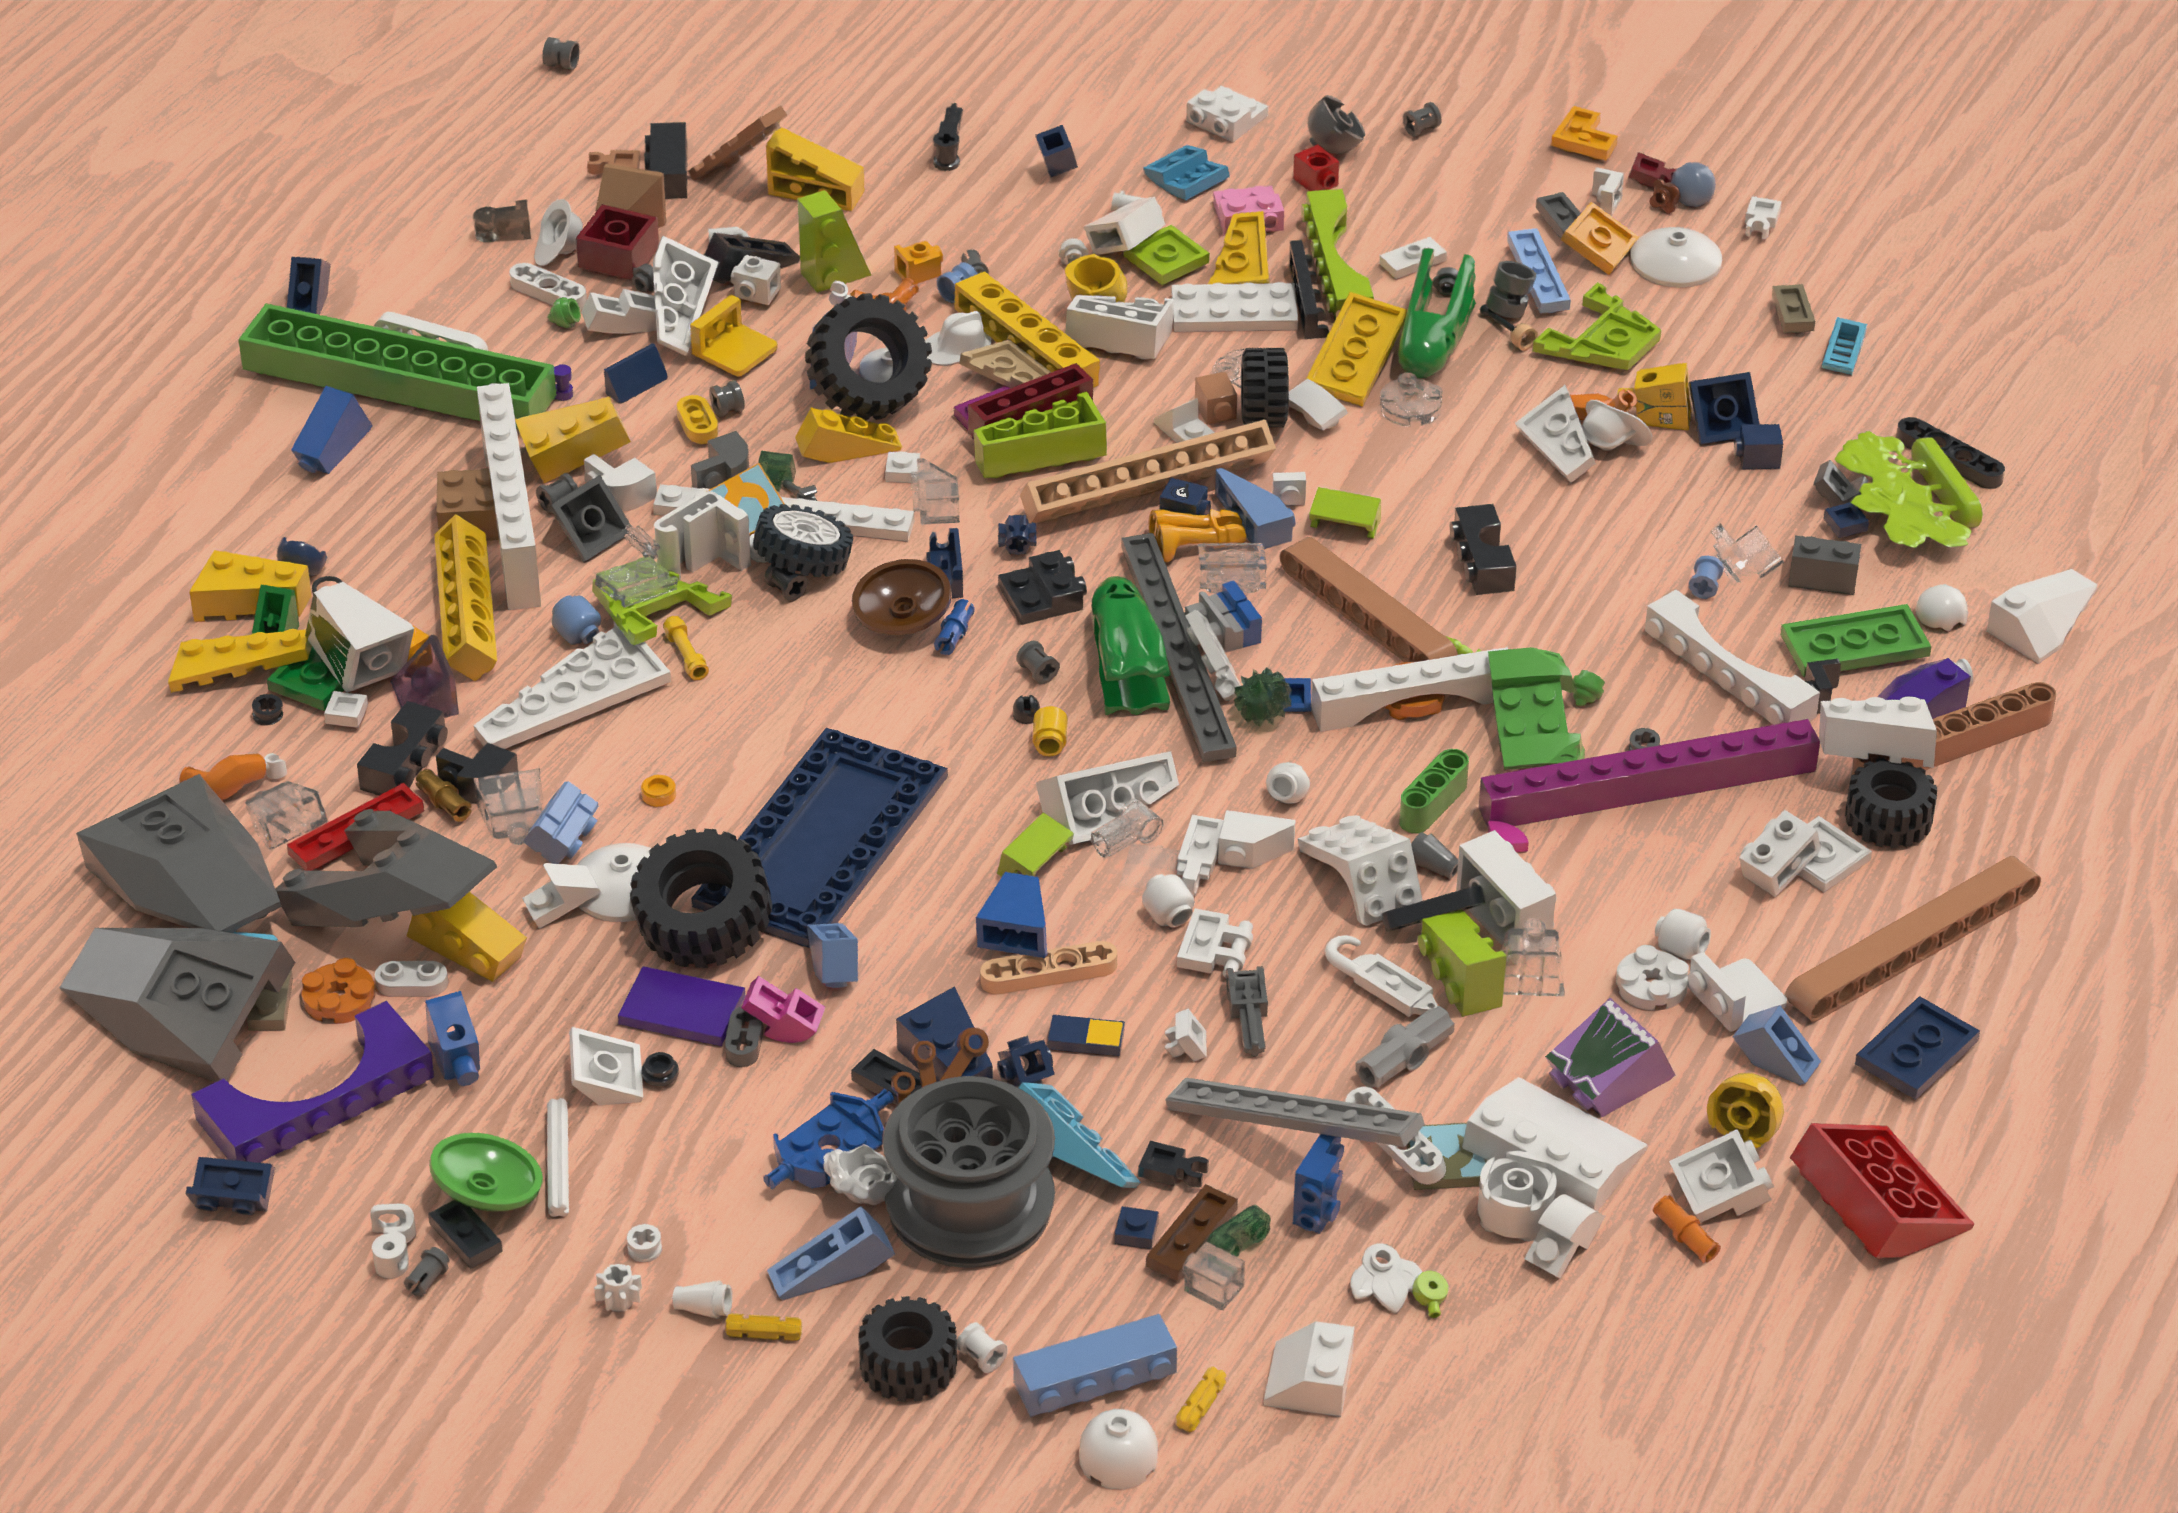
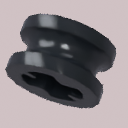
(267, 702)

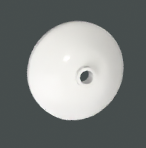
(1676, 257)
(612, 871)

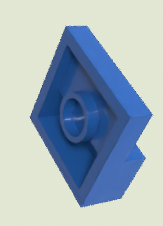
(1317, 1184)

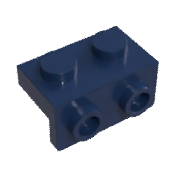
(232, 1185)

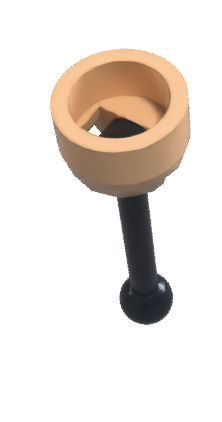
(1516, 332)

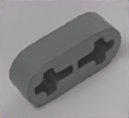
(737, 1035)

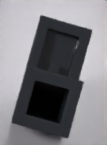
(462, 770)

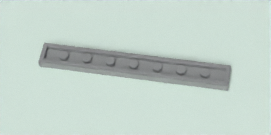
(1295, 1112)

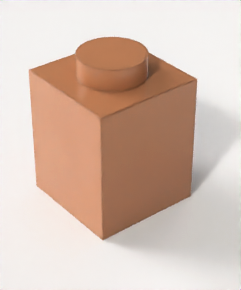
(1216, 398)

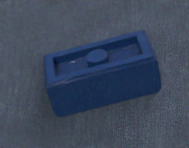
(634, 374)

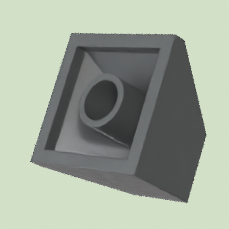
(590, 518)

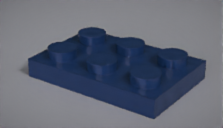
(1917, 1047)

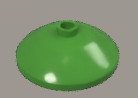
(485, 1172)

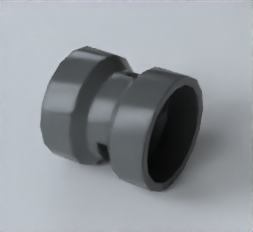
(561, 53)

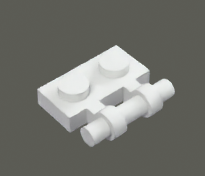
(1204, 939)

